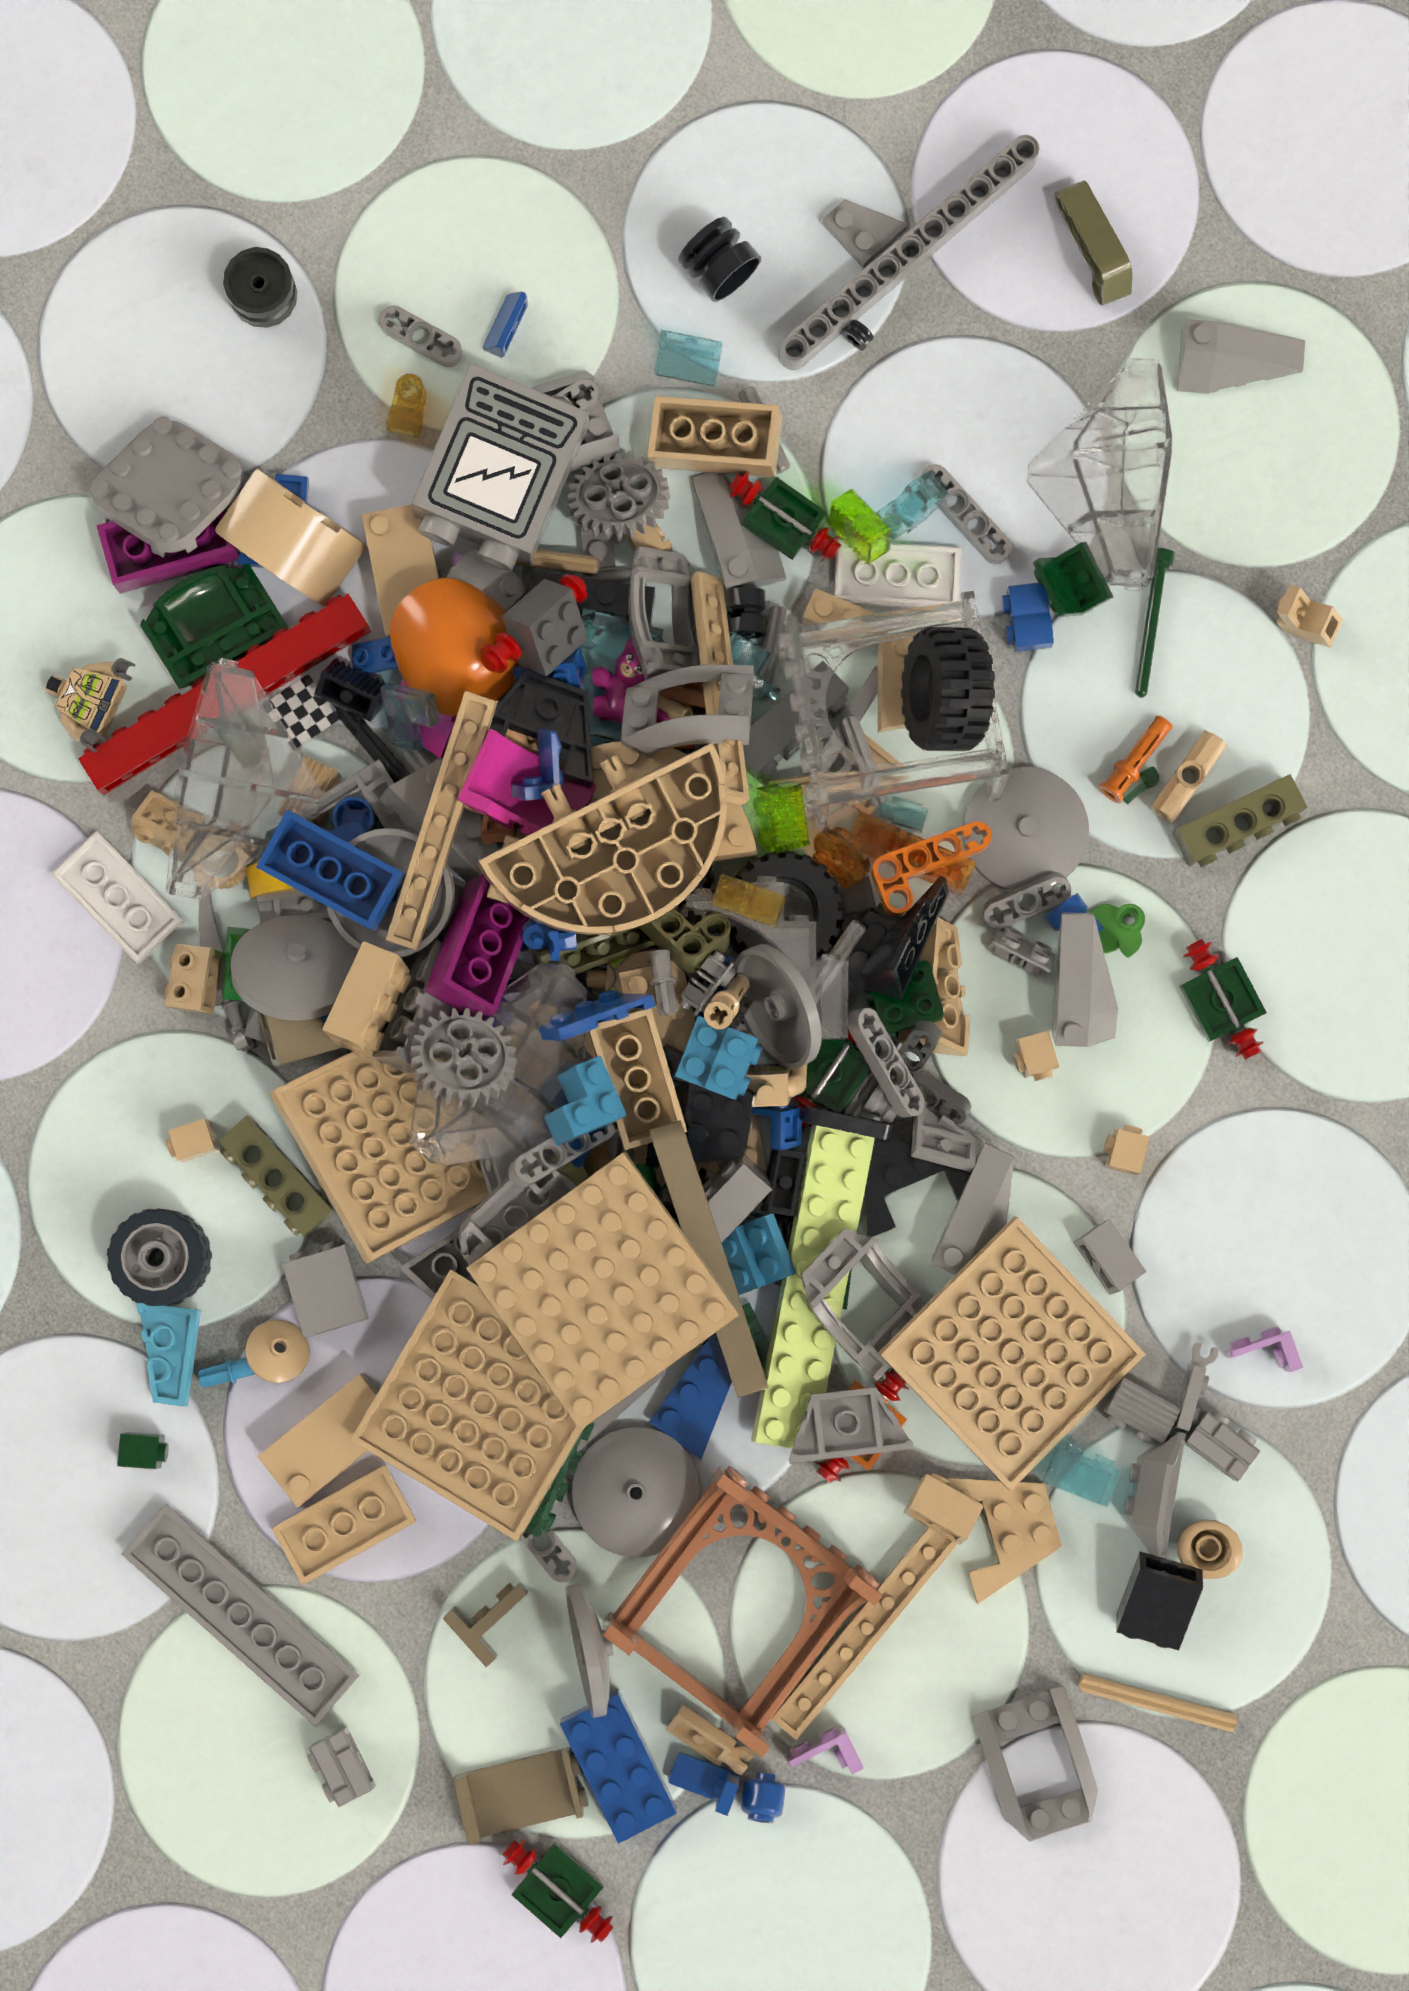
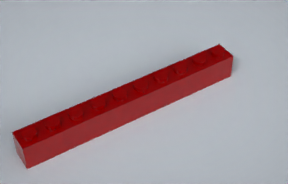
(273, 664)

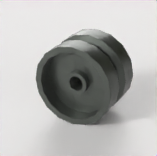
(260, 287)

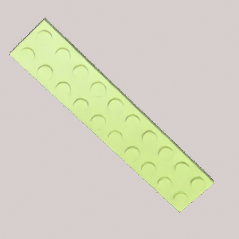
(799, 1344)

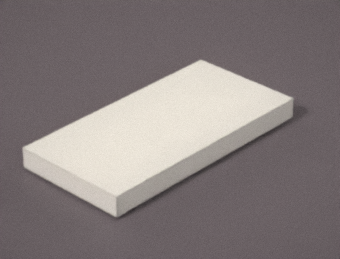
(901, 577)
(117, 897)

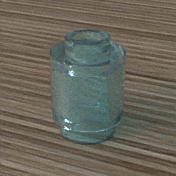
(904, 814)

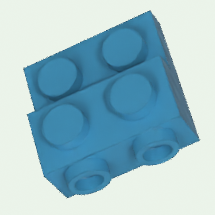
(719, 1059)
(757, 1254)

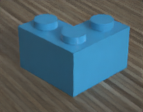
(591, 1102)

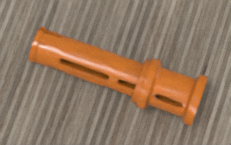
(1127, 770)

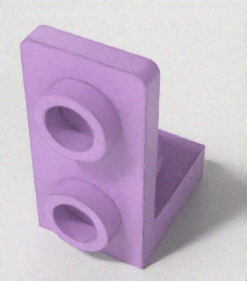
(1284, 1353)
(845, 1753)

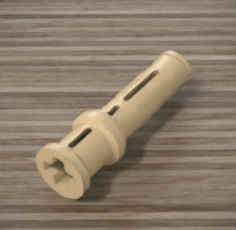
(727, 1003)

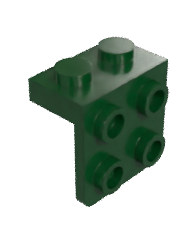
(1072, 581)
(918, 1004)

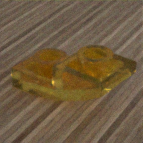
(748, 900)

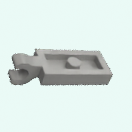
(1194, 1385)

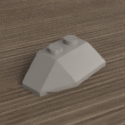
(1154, 1492)

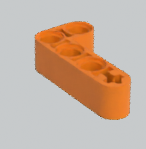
(933, 860)

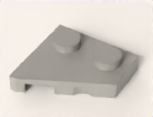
(862, 230)
(942, 1141)

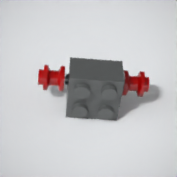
(540, 628)

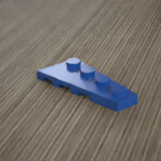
(696, 1400)

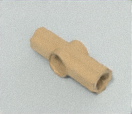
(1200, 762)

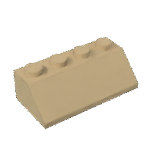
(639, 1074)

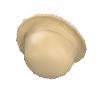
(1210, 1548)

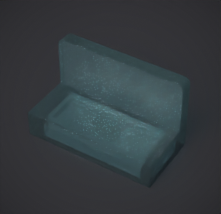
(688, 358)

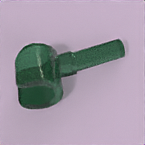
(1150, 779)

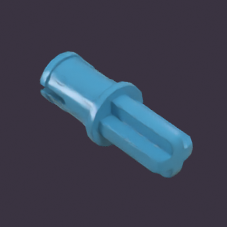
(224, 1372)

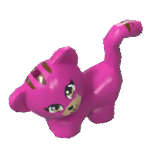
(627, 674)

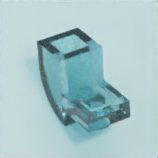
(913, 505)
(750, 653)

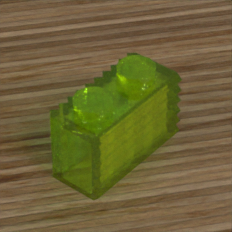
(860, 526)
(781, 817)

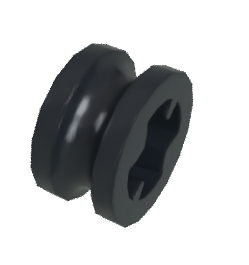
(858, 335)

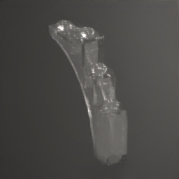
(797, 941)

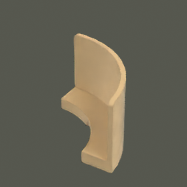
(290, 538)

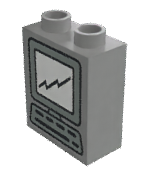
(498, 468)

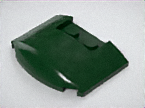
(209, 619)

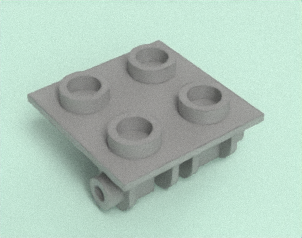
(1037, 954)
(723, 974)

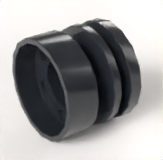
(719, 259)

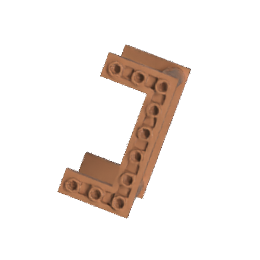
(847, 1593)

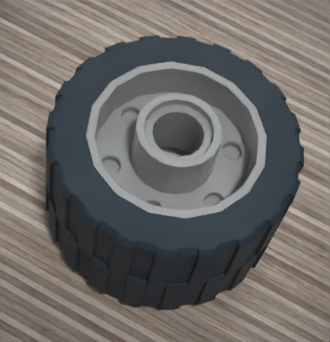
(134, 1252)

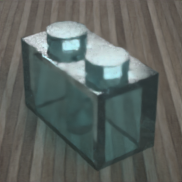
(1082, 1475)

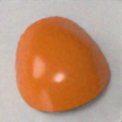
(440, 639)

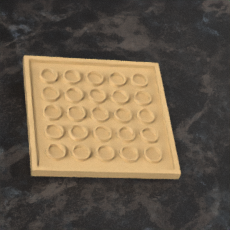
(356, 1136)
(603, 1290)
(1012, 1353)
(470, 1412)

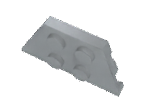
(847, 1426)

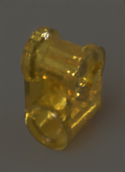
(407, 411)

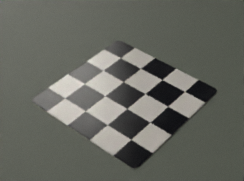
(303, 712)

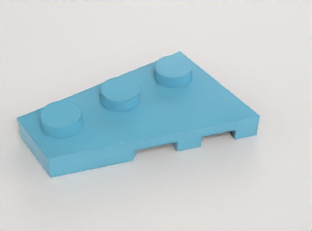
(171, 1348)

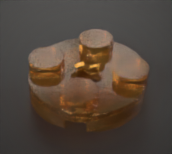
(841, 855)

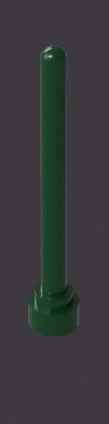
(1163, 561)

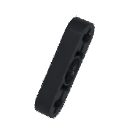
(848, 1123)

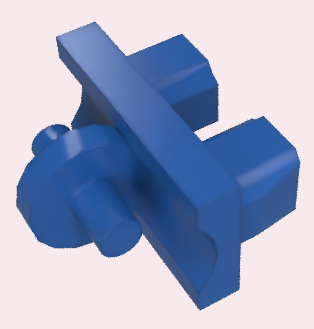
(539, 935)

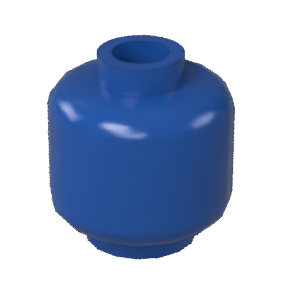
(763, 1798)

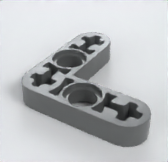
(923, 1080)

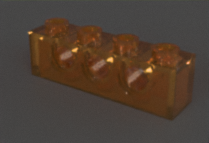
(882, 838)

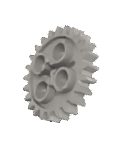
(618, 496)
(478, 1038)

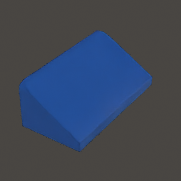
(506, 324)

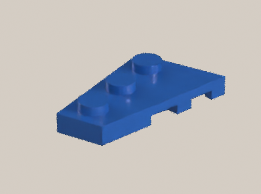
(587, 1014)

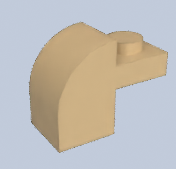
(1307, 618)

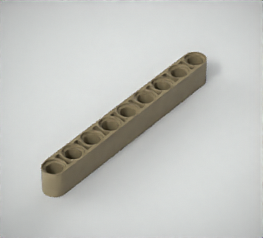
(700, 1229)

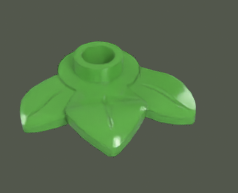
(1117, 933)

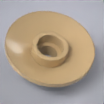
(270, 1364)

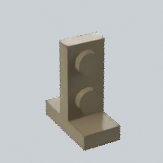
(484, 1620)

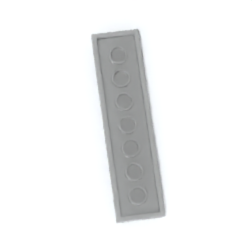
(240, 1614)

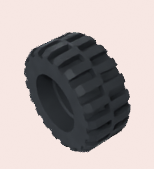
(947, 689)
(813, 880)

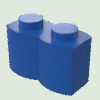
(1028, 617)

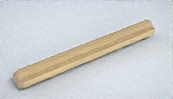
(1157, 1702)

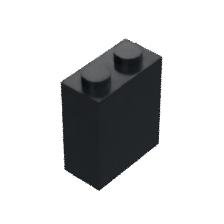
(1159, 1601)

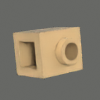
(1036, 1056)
(1126, 1149)

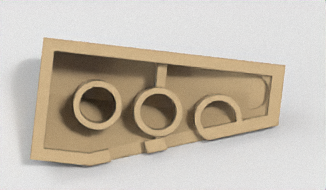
(945, 959)

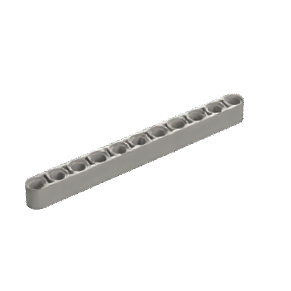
(915, 239)

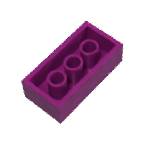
(136, 566)
(477, 952)

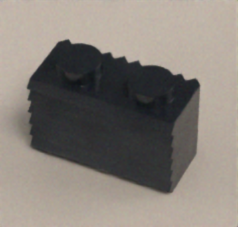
(350, 689)
(784, 1176)

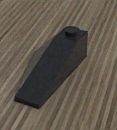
(900, 950)

